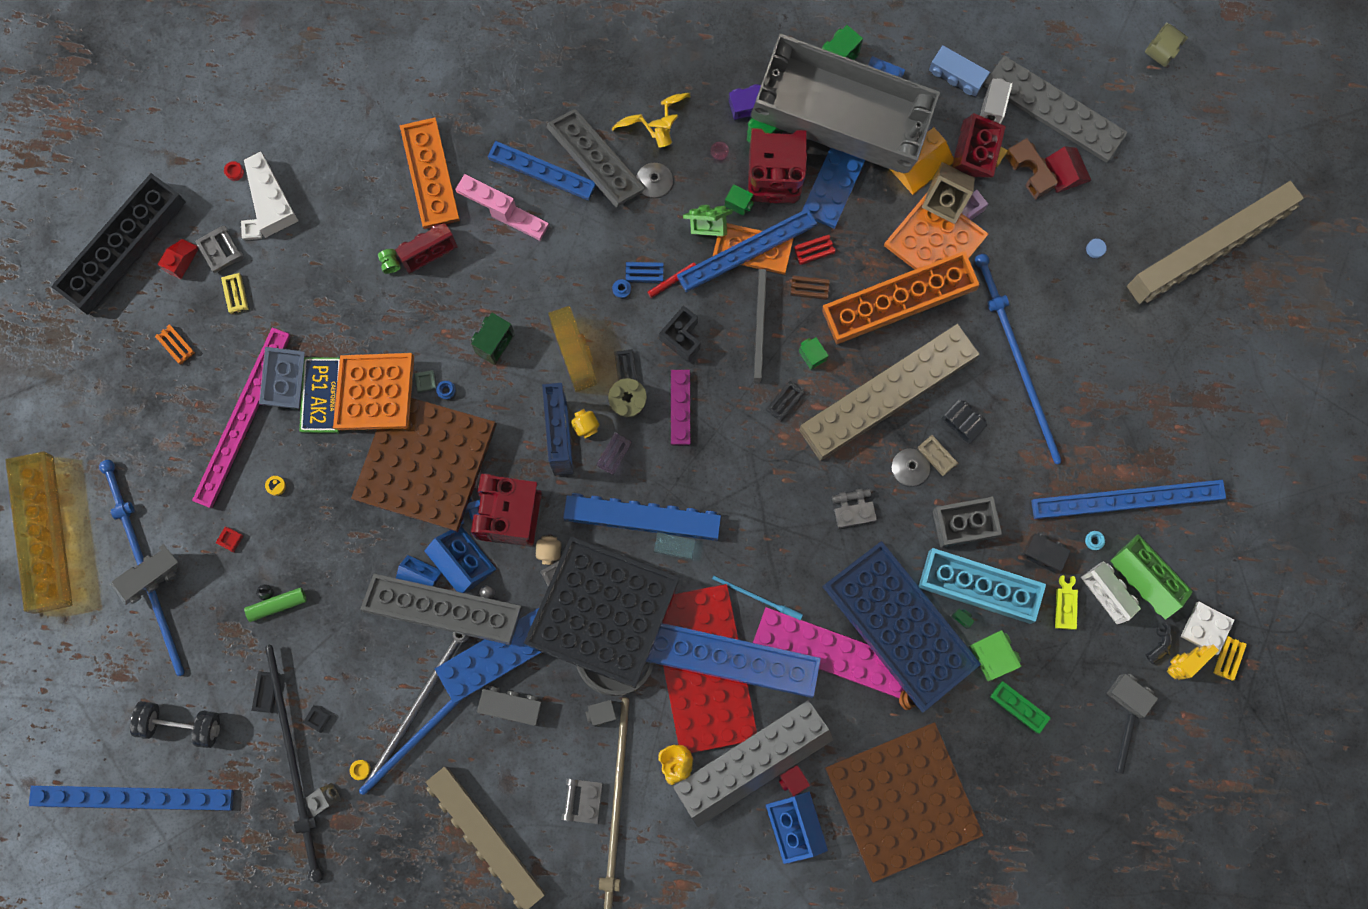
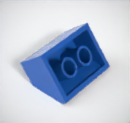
(459, 560)
(796, 828)

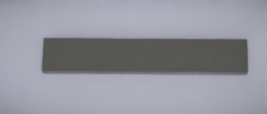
(760, 317)

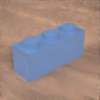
(958, 71)

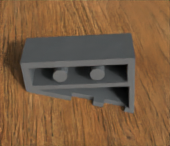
(145, 576)

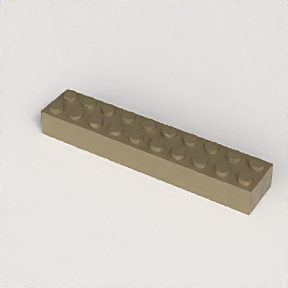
(1215, 242)
(888, 392)

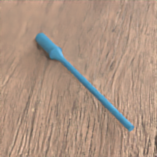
(783, 609)

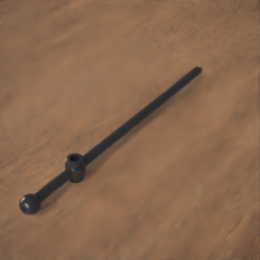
(304, 824)

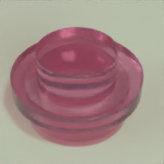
(719, 150)

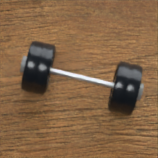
(146, 718)

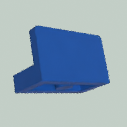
(418, 572)

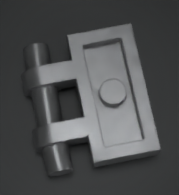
(855, 514)

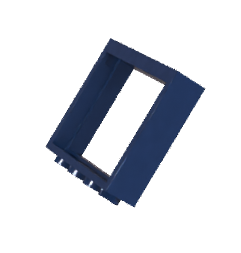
(557, 429)

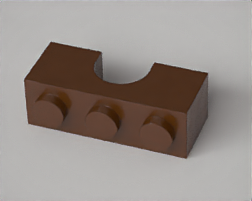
(1025, 155)

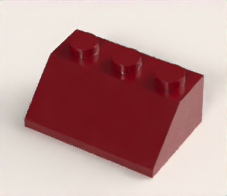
(978, 146)
(426, 247)

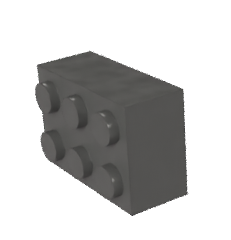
(966, 522)

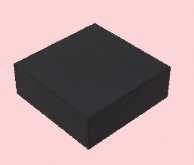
(317, 718)

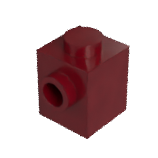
(793, 780)

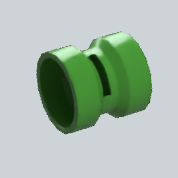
(389, 261)

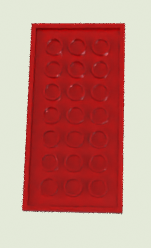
(707, 708)

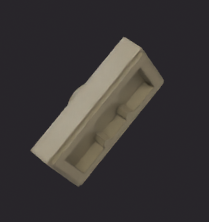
(937, 455)

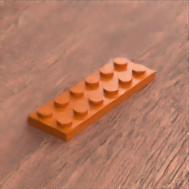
(429, 173)

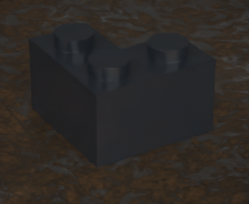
(677, 334)

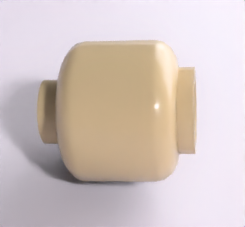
(548, 549)

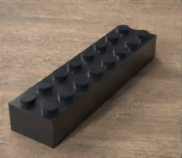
(119, 244)

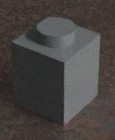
(601, 713)

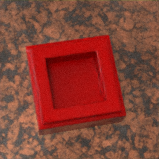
(229, 539)

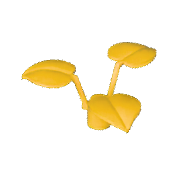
(662, 125)

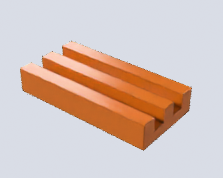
(165, 333)

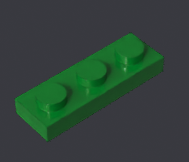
(1020, 707)

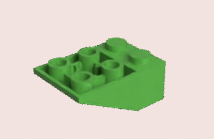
(996, 655)

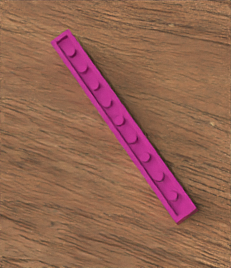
(236, 427)

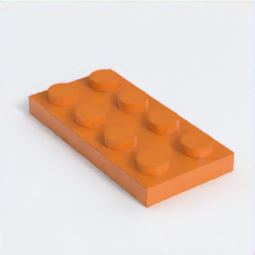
(773, 260)

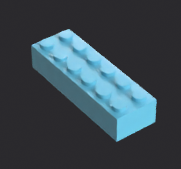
(982, 586)

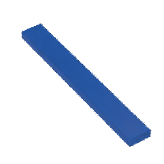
(746, 250)

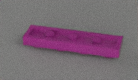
(680, 407)

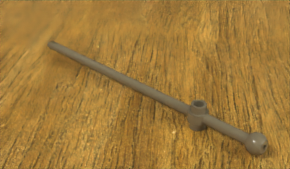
(609, 883)

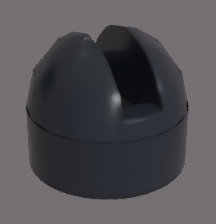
(264, 596)

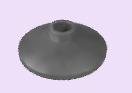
(658, 187)
(904, 473)

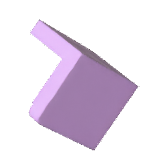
(975, 205)

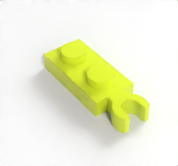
(1066, 605)

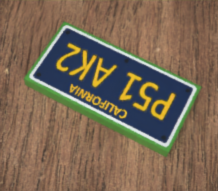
(318, 395)

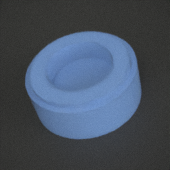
(1096, 248)

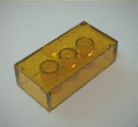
(571, 343)

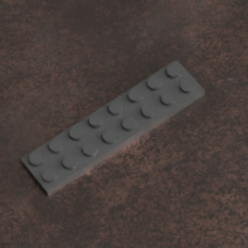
(1059, 110)
(441, 609)

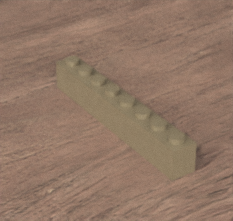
(485, 838)

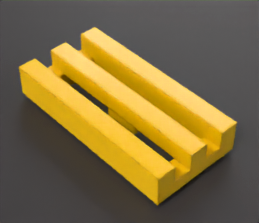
(1235, 666)

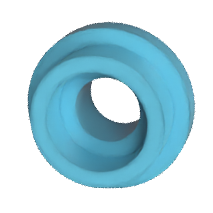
(1100, 538)

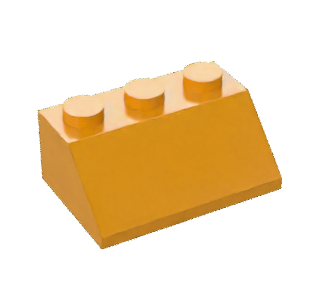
(932, 154)

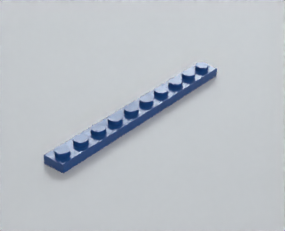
(1128, 499)
(131, 797)

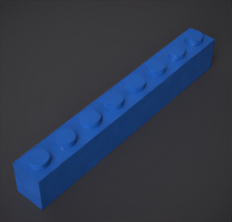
(641, 517)

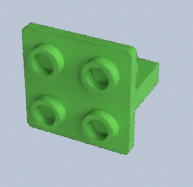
(708, 220)

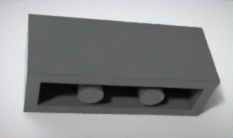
(510, 706)

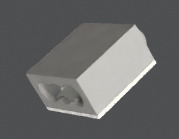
(996, 100)

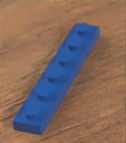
(542, 170)

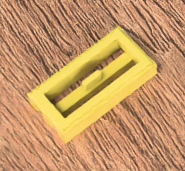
(238, 307)

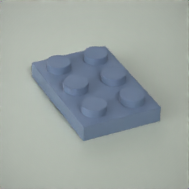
(281, 377)

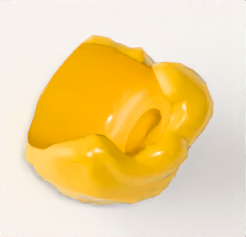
(676, 763)

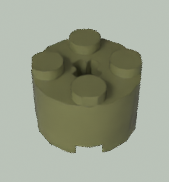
(1166, 44)
(631, 387)

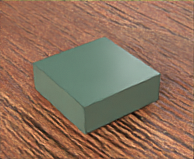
(425, 381)

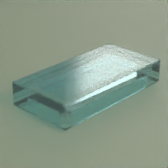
(674, 546)

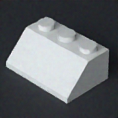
(1111, 592)

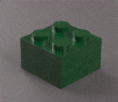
(492, 338)

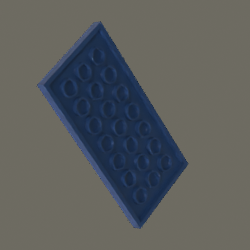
(901, 626)

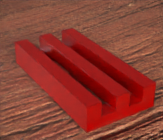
(811, 243)

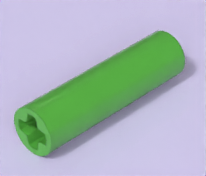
(275, 604)

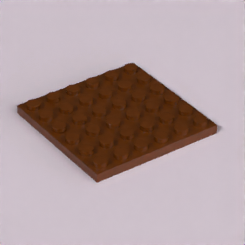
(428, 466)
(903, 802)

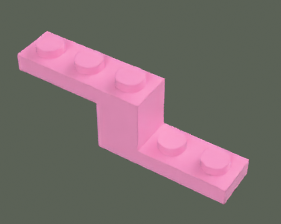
(502, 207)

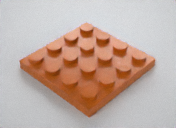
(929, 238)
(374, 391)

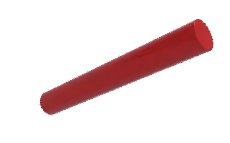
(668, 282)

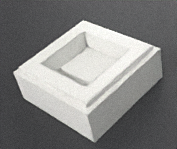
(250, 230)

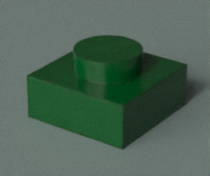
(963, 617)

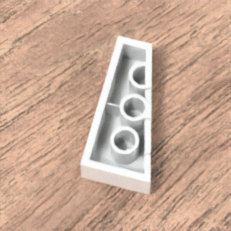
(269, 200)

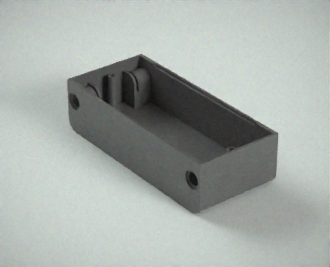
(845, 104)

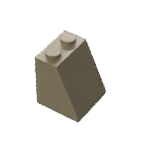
(948, 193)

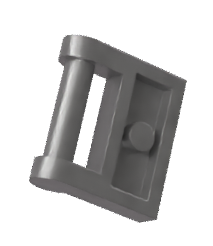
(213, 252)
(589, 801)

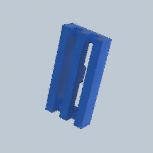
(644, 272)

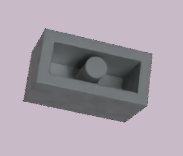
(1132, 695)

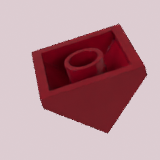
(1068, 168)

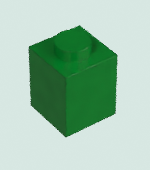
(739, 200)
(813, 352)

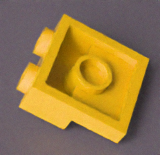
(1189, 664)

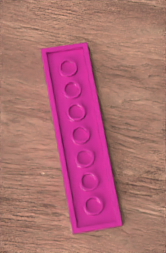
(837, 652)

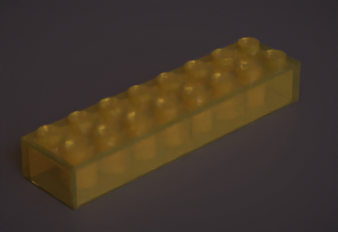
(38, 532)

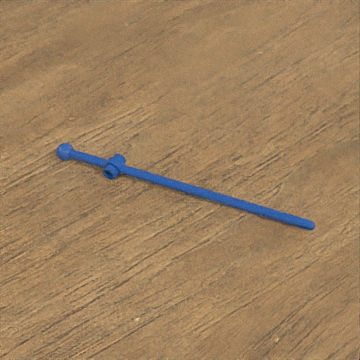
(998, 303)
(123, 511)
(407, 747)

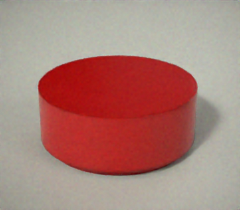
(233, 171)

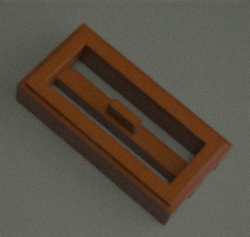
(810, 287)

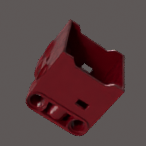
(779, 171)
(507, 510)

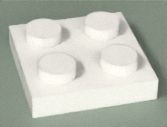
(1207, 627)

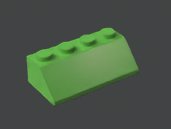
(1151, 577)

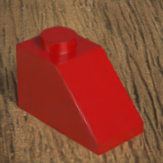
(178, 258)

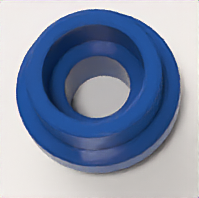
(621, 294)
(445, 384)

